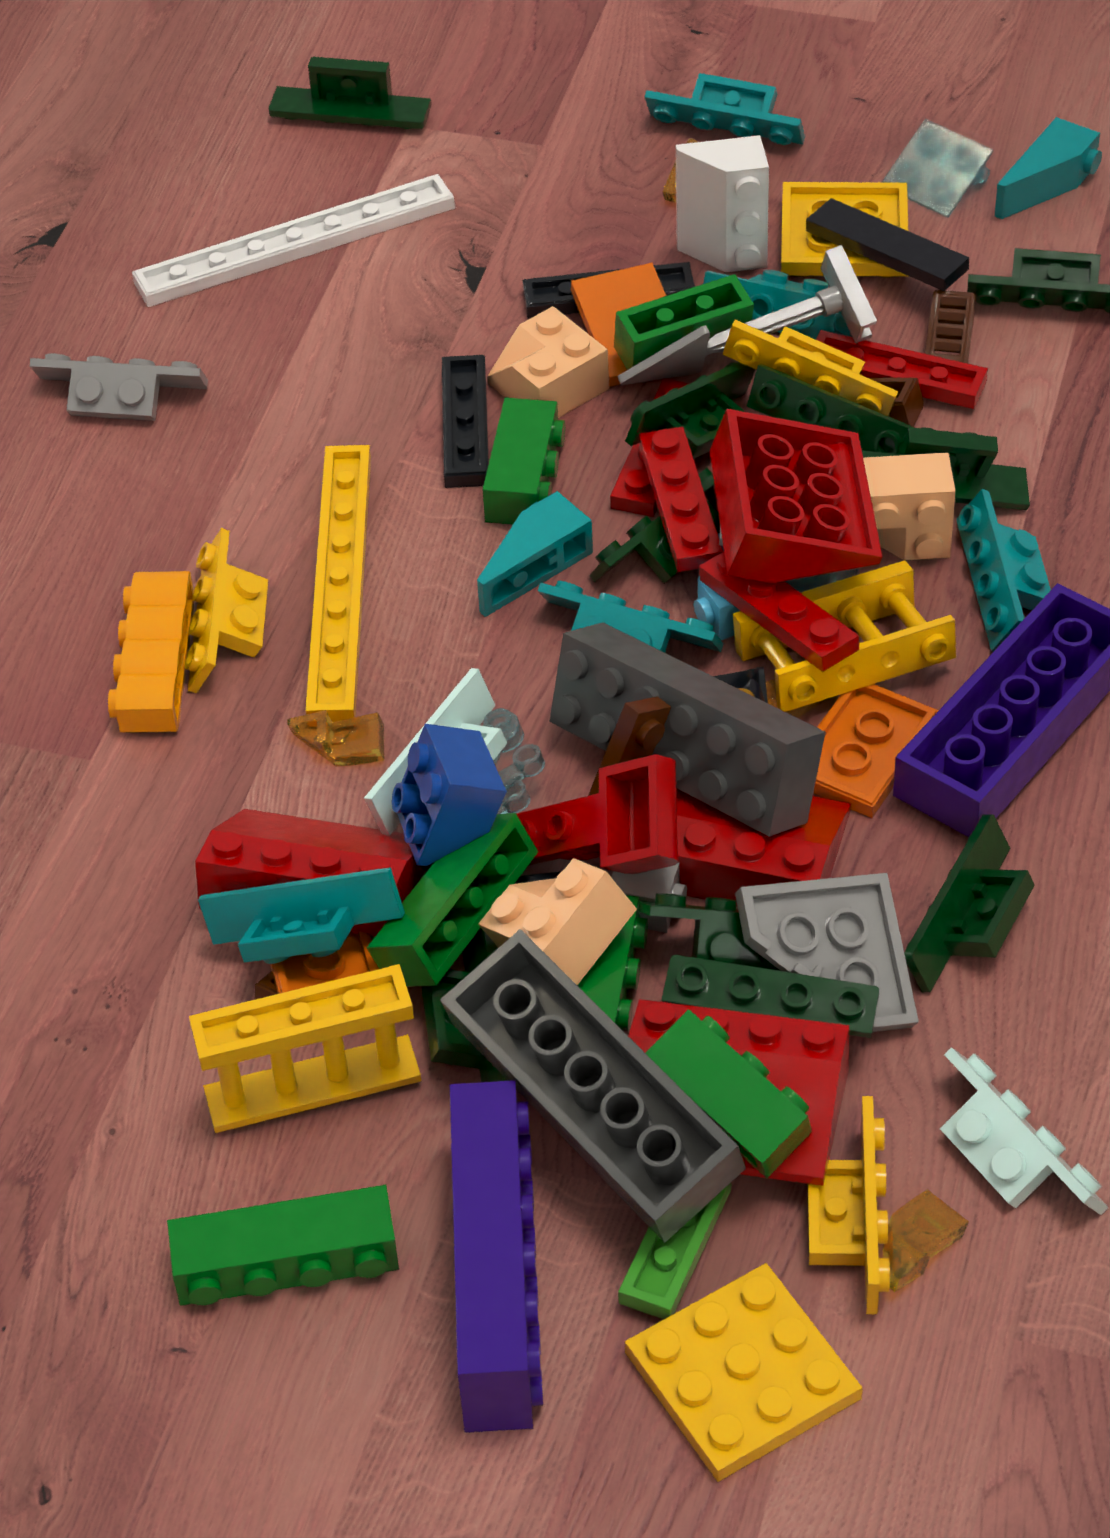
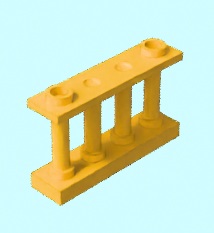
(855, 604)
(299, 1019)

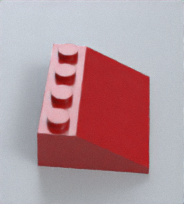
(791, 498)
(279, 848)
(724, 854)
(797, 1053)

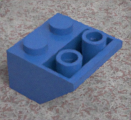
(447, 792)

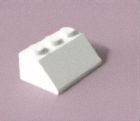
(723, 202)

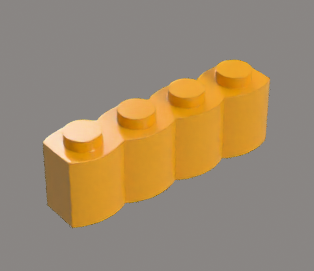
(153, 652)

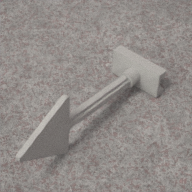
(843, 295)

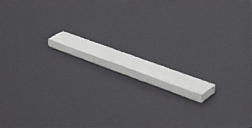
(292, 240)

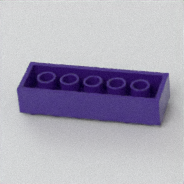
(1009, 713)
(494, 1258)

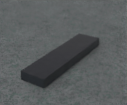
(887, 244)
(556, 290)
(464, 420)

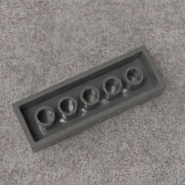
(724, 741)
(594, 1085)

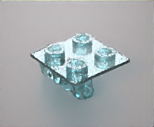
(940, 167)

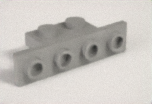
(116, 389)

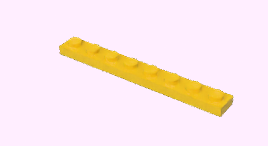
(339, 582)

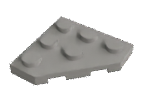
(834, 932)

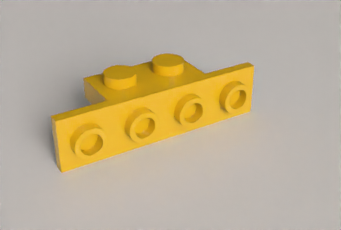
(810, 362)
(227, 612)
(844, 1211)

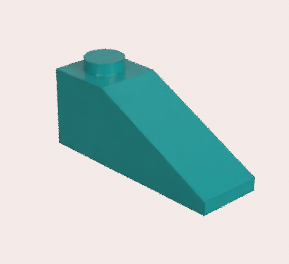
(1049, 167)
(536, 548)

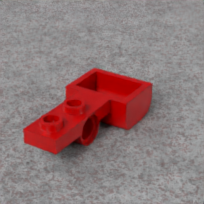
(624, 824)

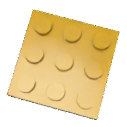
(804, 252)
(742, 1371)

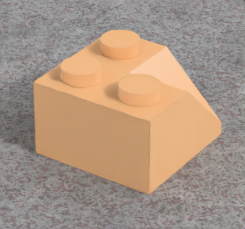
(551, 362)
(913, 504)
(564, 916)

